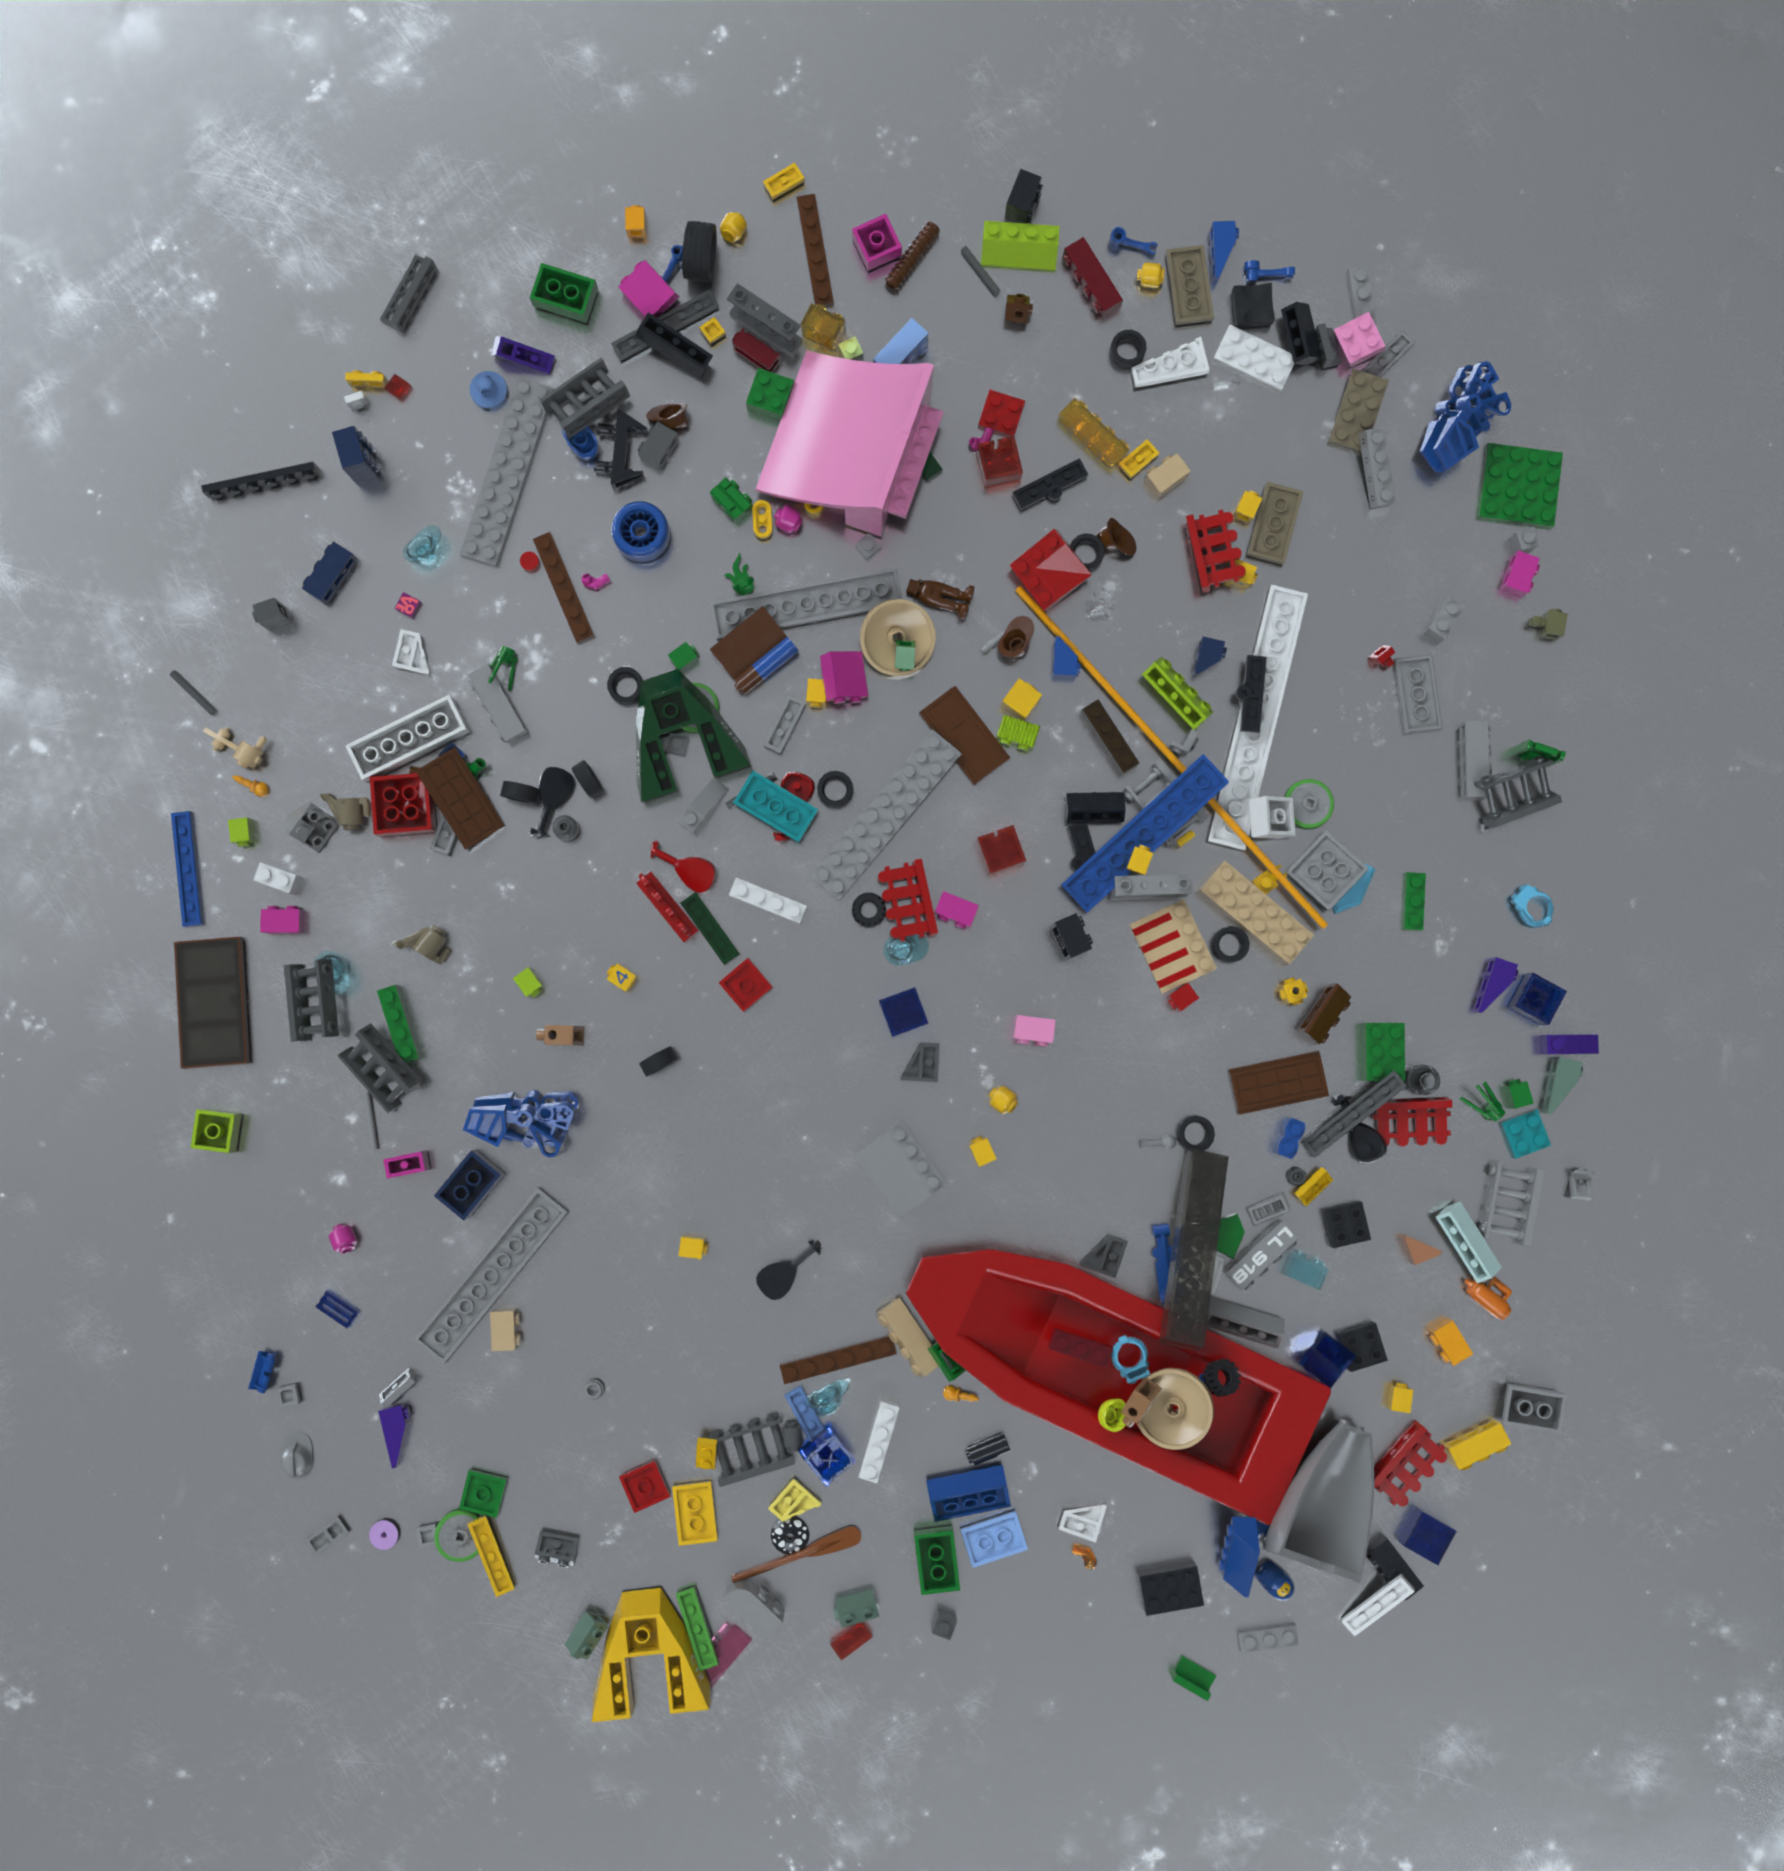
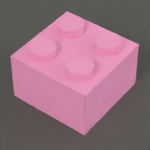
(1359, 339)
(1033, 1029)

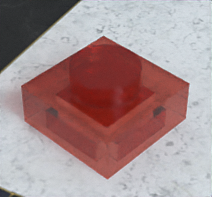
(397, 387)

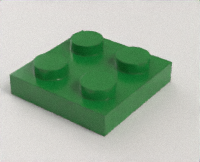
(483, 1493)

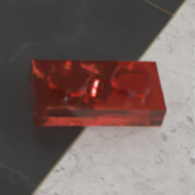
(851, 1640)

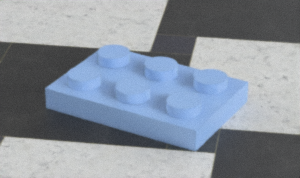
(994, 1539)

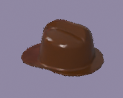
(670, 415)
(1117, 537)
(1016, 637)

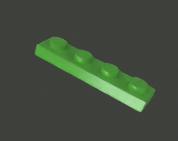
(697, 1628)

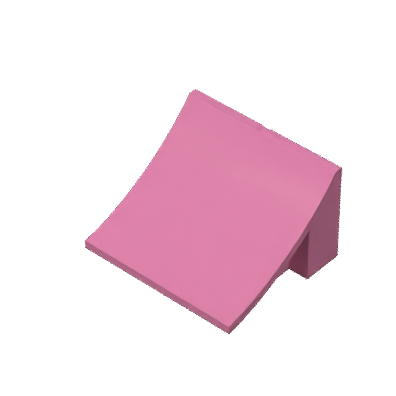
(853, 438)

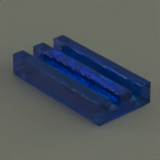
(323, 1300)

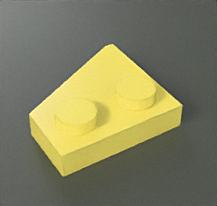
(793, 1501)

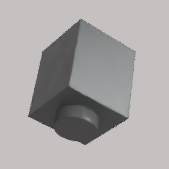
(944, 1624)

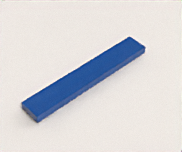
(187, 869)

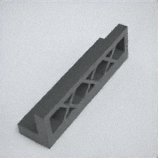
(411, 294)

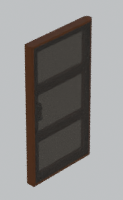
(211, 1002)

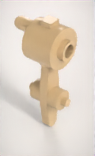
(244, 753)

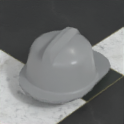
(296, 1455)

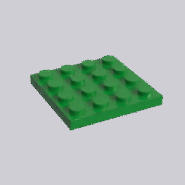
(1520, 485)

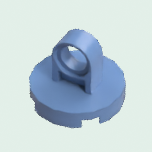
(488, 390)

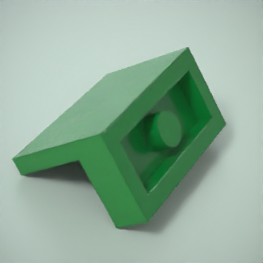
(1193, 1677)

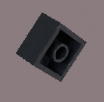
(1023, 197)

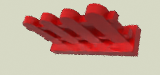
(1213, 540)
(911, 891)
(667, 906)
(1421, 1116)
(1401, 1453)

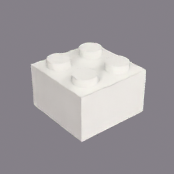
(1272, 817)

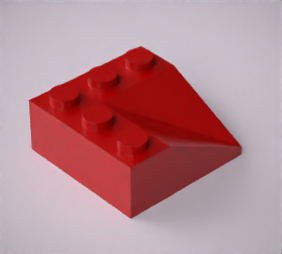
(1050, 570)
(401, 805)

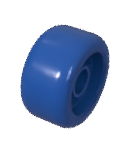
(637, 517)

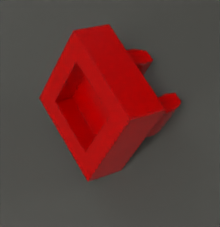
(1383, 656)

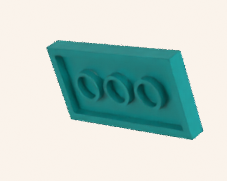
(775, 806)

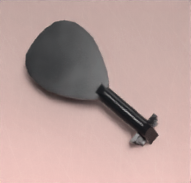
(554, 787)
(1365, 1142)
(777, 1278)

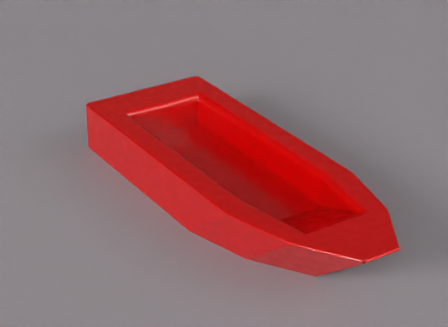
(996, 1322)

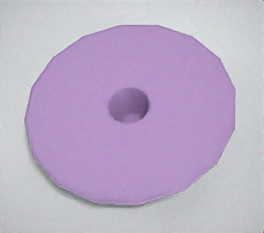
(383, 1535)

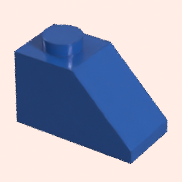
(1064, 661)

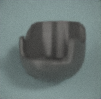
(1423, 1079)

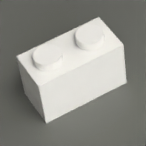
(277, 878)

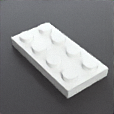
(1254, 358)

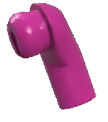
(987, 434)
(595, 583)

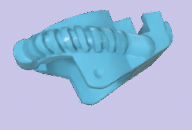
(1521, 899)
(1134, 1372)

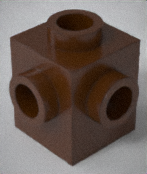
(1018, 308)

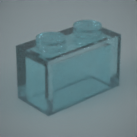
(1304, 1270)

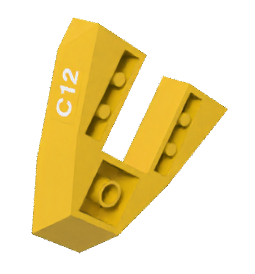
(642, 1627)

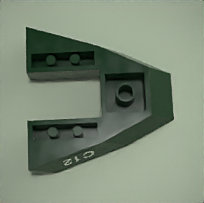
(671, 704)

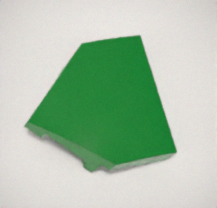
(1230, 1235)

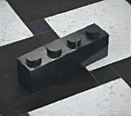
(673, 345)

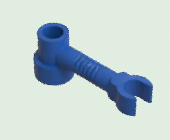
(1120, 234)
(673, 262)
(1253, 271)

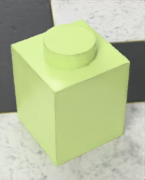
(851, 350)

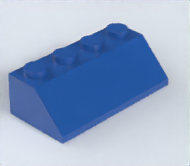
(968, 1493)
(1240, 1554)

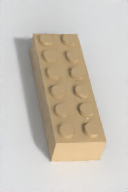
(1255, 913)

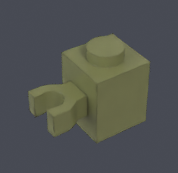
(1552, 623)

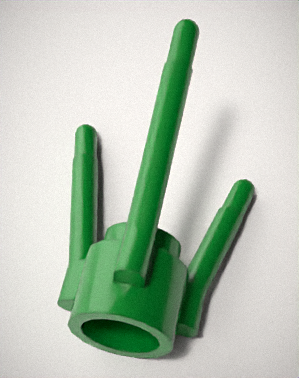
(504, 656)
(1493, 1109)

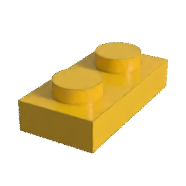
(783, 181)
(372, 379)
(1138, 459)
(1313, 1187)
(706, 1453)

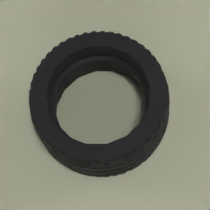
(699, 251)

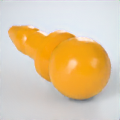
(259, 788)
(952, 1393)

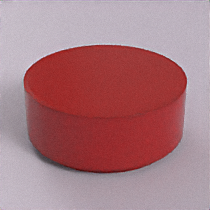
(529, 561)

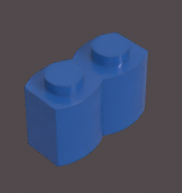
(1291, 1133)

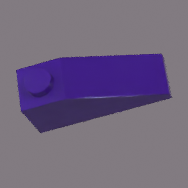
(522, 354)
(1497, 979)
(1569, 1044)
(395, 1427)

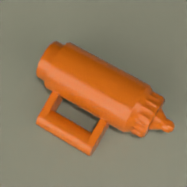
(1488, 1298)

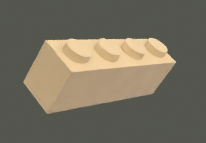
(908, 1336)

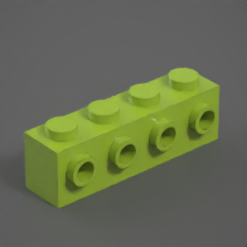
(1177, 692)

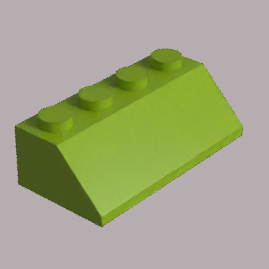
(1020, 245)

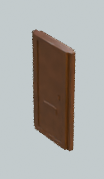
(962, 727)
(460, 798)
(1278, 1082)

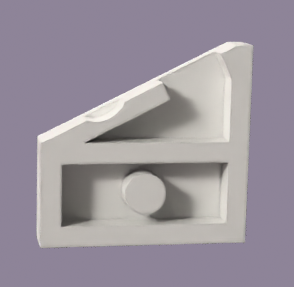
(410, 653)
(1083, 1521)

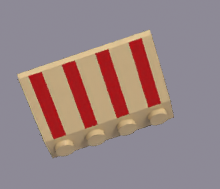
(1173, 946)

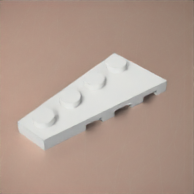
(1178, 364)

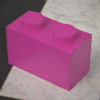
(1520, 574)
(956, 910)
(282, 920)
(406, 1164)

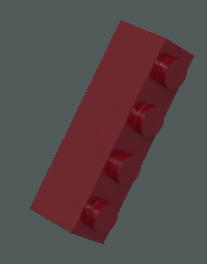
(1092, 277)

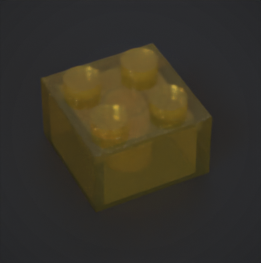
(823, 327)

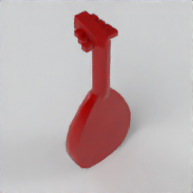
(800, 786)
(693, 871)

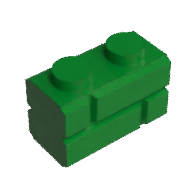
(731, 499)

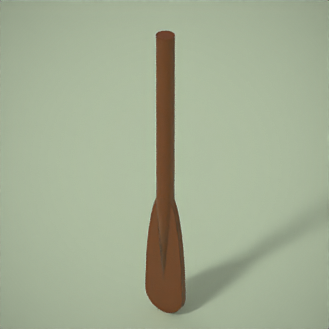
(829, 1544)

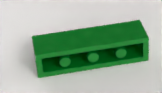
(400, 1023)

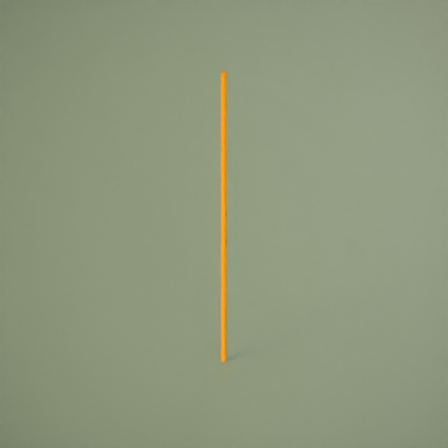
(1171, 757)

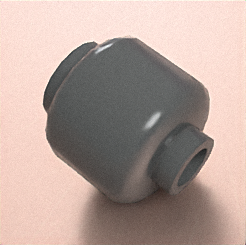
(571, 830)

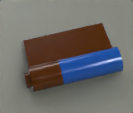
(754, 650)

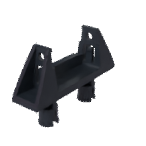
(620, 475)

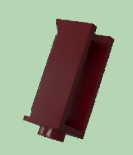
(755, 351)

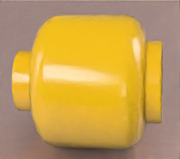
(733, 226)
(1151, 275)
(1003, 1099)

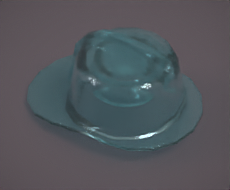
(423, 546)
(905, 952)
(340, 971)
(828, 1399)

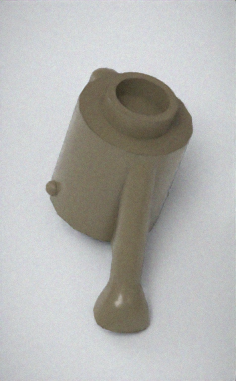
(348, 810)
(427, 942)

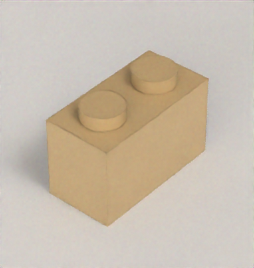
(1167, 474)
(505, 1330)

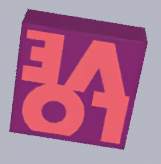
(407, 605)

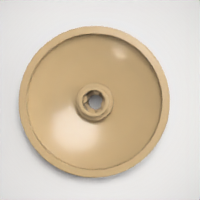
(899, 618)
(1181, 1426)

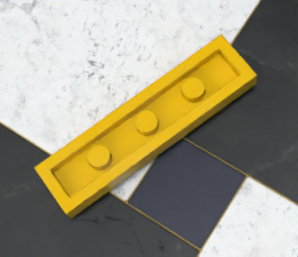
(491, 1556)

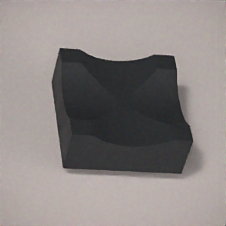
(1253, 305)
(1346, 1224)
(1365, 1344)

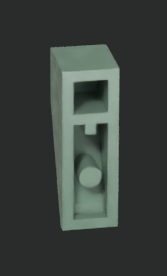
(1562, 1079)

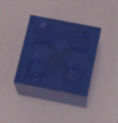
(1537, 999)
(903, 1012)
(1327, 1359)
(827, 1456)
(1427, 1536)

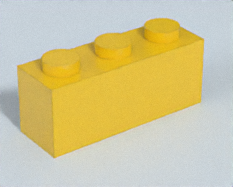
(1477, 1445)

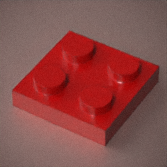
(1001, 413)
(745, 985)
(644, 1486)

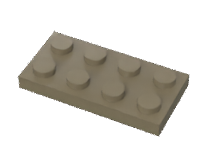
(1189, 285)
(1358, 409)
(1275, 523)

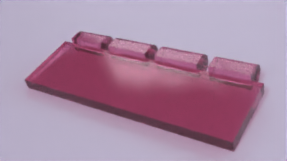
(727, 1650)

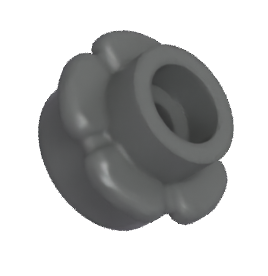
(1296, 1181)

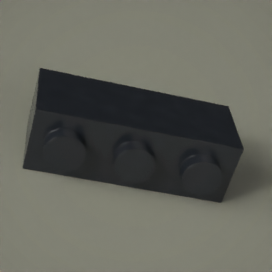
(1301, 333)
(1095, 807)
(1391, 1563)

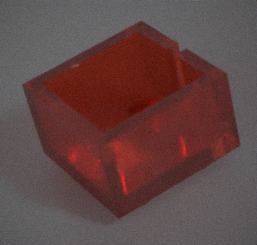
(999, 464)
(1001, 851)

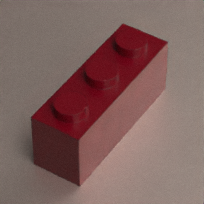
(1080, 1347)

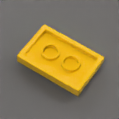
(695, 1513)

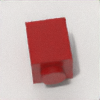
(1182, 997)

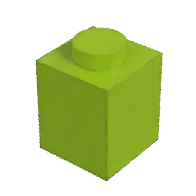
(241, 831)
(529, 983)

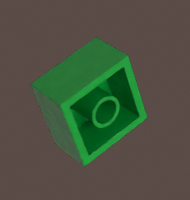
(769, 394)

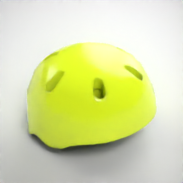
(1108, 1415)

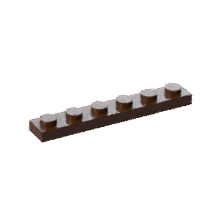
(815, 250)
(563, 587)
(837, 1359)

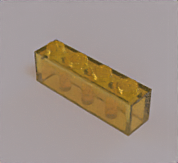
(1093, 433)

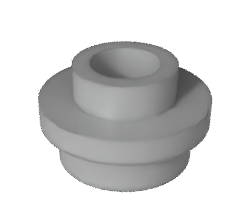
(594, 1395)

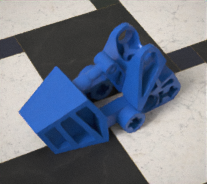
(1451, 436)
(546, 1121)

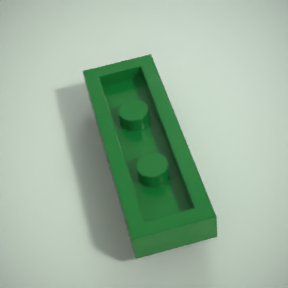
(1414, 901)

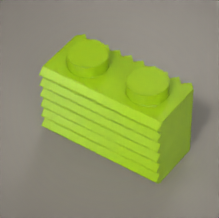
(1018, 733)

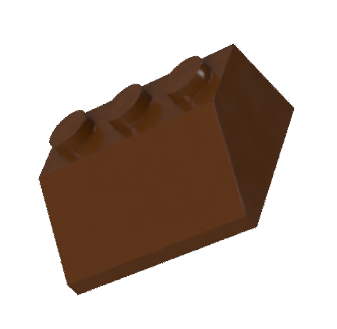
(1325, 1014)

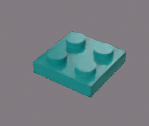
(1525, 1133)

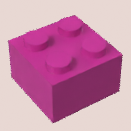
(876, 242)

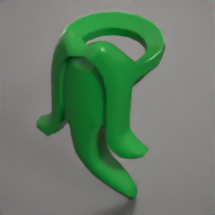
(741, 581)

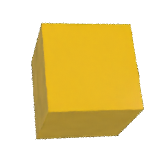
(1021, 699)

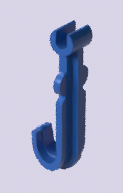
(1163, 1254)

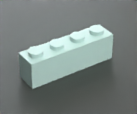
(1468, 1242)

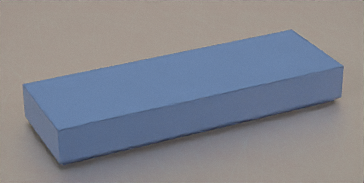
(805, 1415)

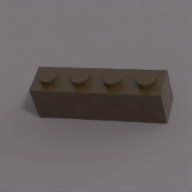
(1109, 737)

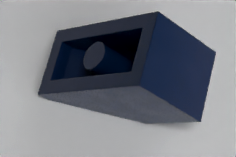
(1208, 655)

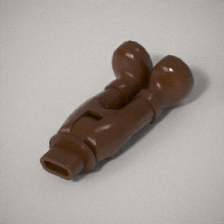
(931, 592)

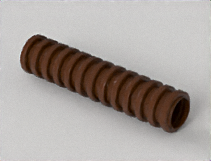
(912, 255)

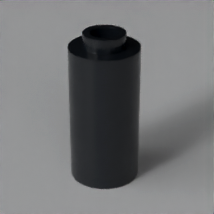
(988, 1449)

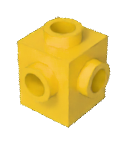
(1286, 991)

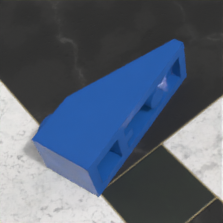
(1222, 237)

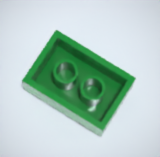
(564, 292)
(1382, 1050)
(936, 1560)

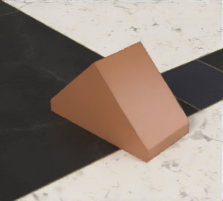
(1418, 1251)

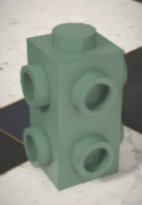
(856, 1608)
(586, 1635)

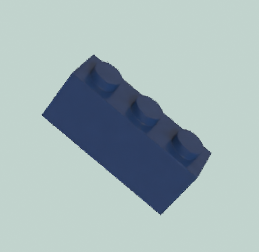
(329, 572)

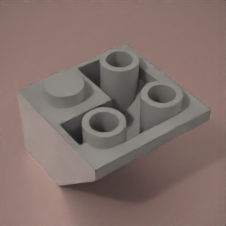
(310, 825)

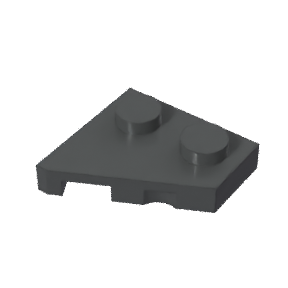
(923, 1064)
(1106, 1256)

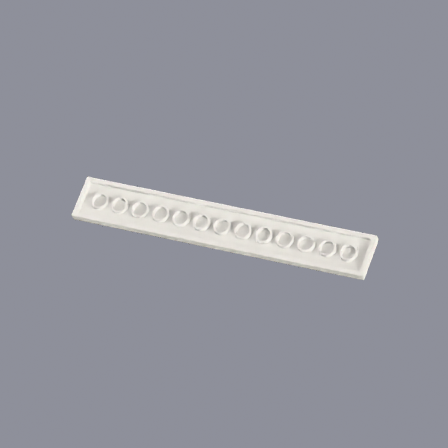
(1251, 750)

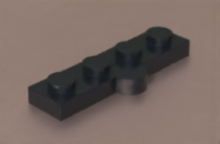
(1050, 484)
(1252, 694)
(1081, 843)

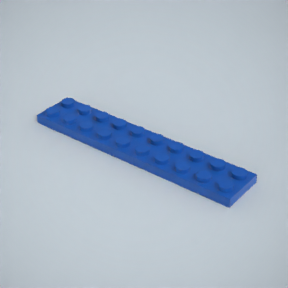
(1148, 828)

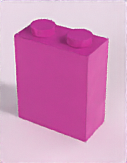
(648, 290)
(844, 676)

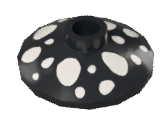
(797, 1528)

